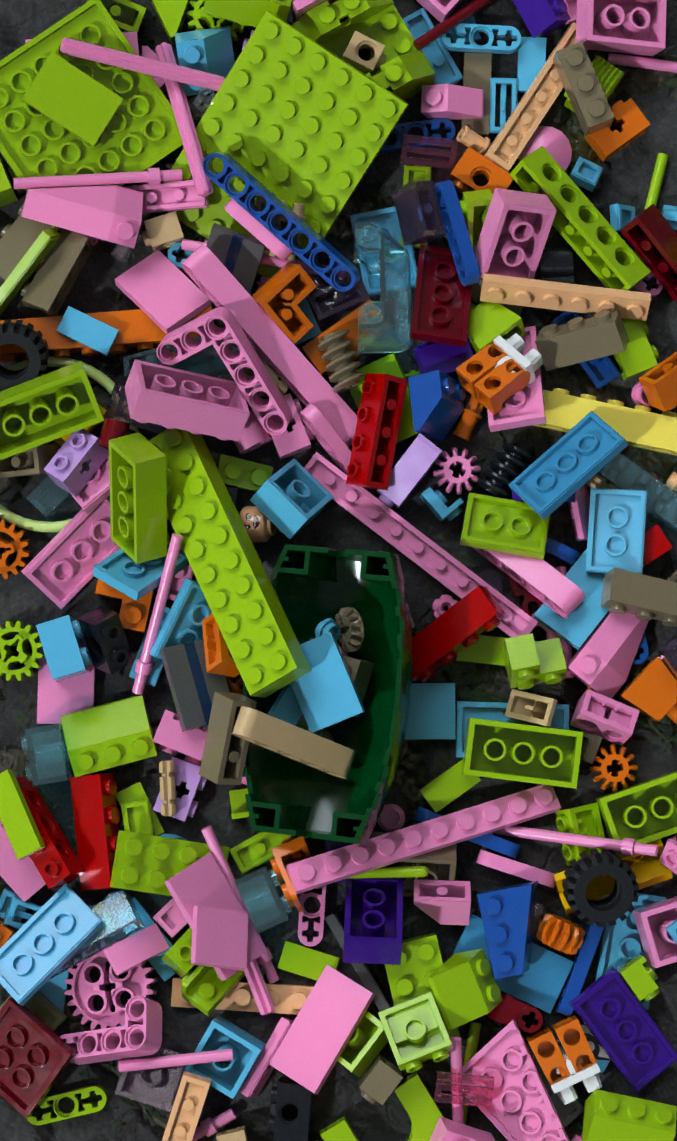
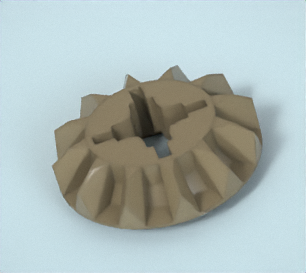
(351, 638)

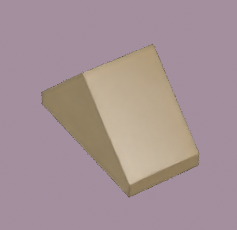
(531, 708)

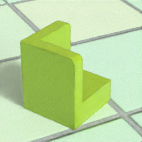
(238, 803)

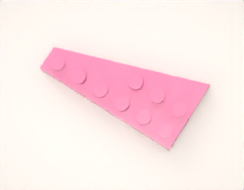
(520, 1099)

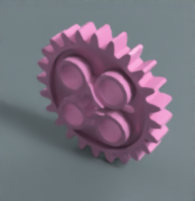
(85, 990)

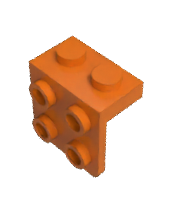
(292, 850)

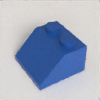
(435, 403)

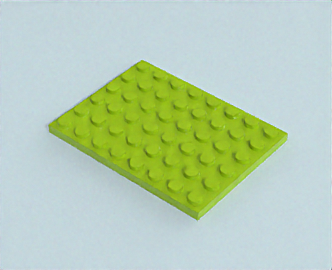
(296, 125)

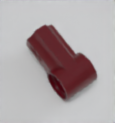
(113, 429)

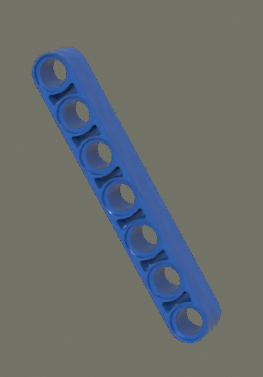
(268, 219)

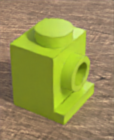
(640, 978)

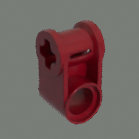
(514, 1008)

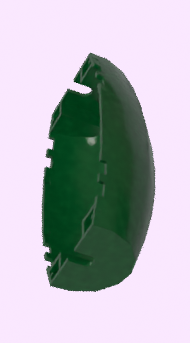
(298, 798)

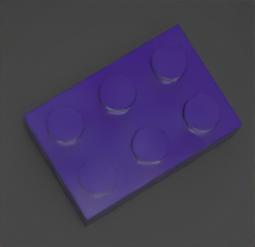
(373, 921)

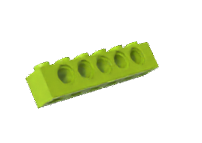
(581, 222)

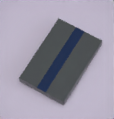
(238, 253)
(190, 684)

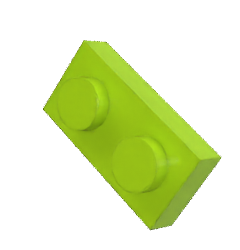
(242, 473)

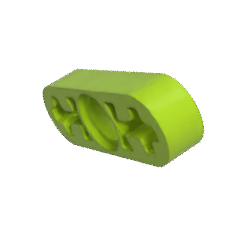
(88, 1106)

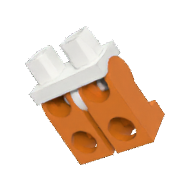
(499, 371)
(570, 1067)

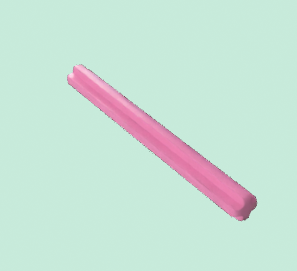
(141, 64)
(185, 125)

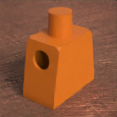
(653, 692)

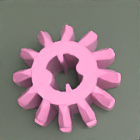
(466, 468)

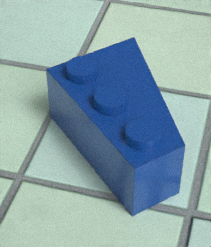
(508, 926)

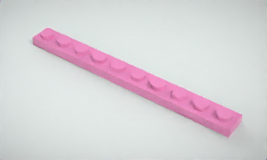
(413, 542)
(422, 838)

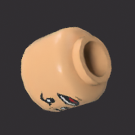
(257, 524)

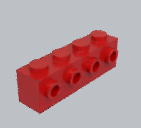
(376, 431)
(453, 631)
(95, 827)

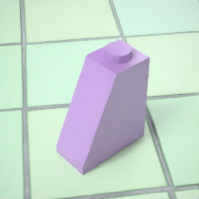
(409, 471)

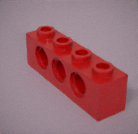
(56, 861)

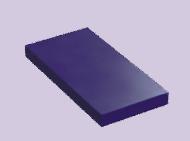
(624, 1029)

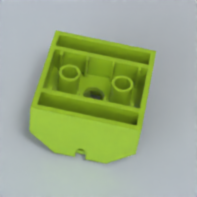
(404, 66)

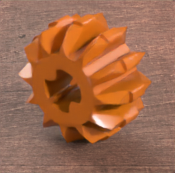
(619, 775)
(560, 933)

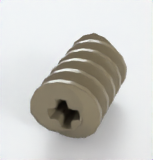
(340, 360)

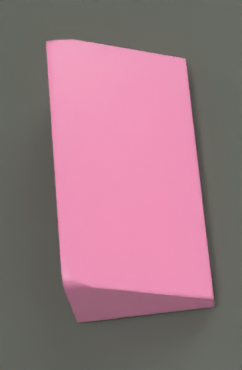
(580, 513)

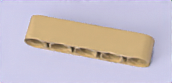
(293, 742)

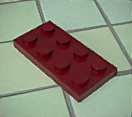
(440, 299)

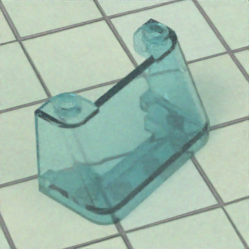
(384, 323)

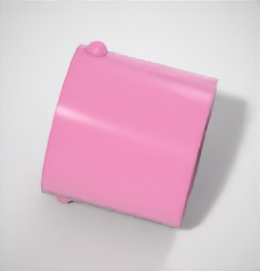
(252, 435)

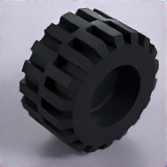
(34, 346)
(612, 906)

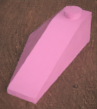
(95, 211)
(608, 653)

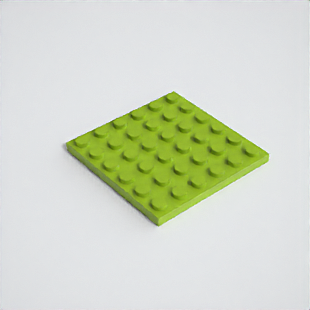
(134, 138)

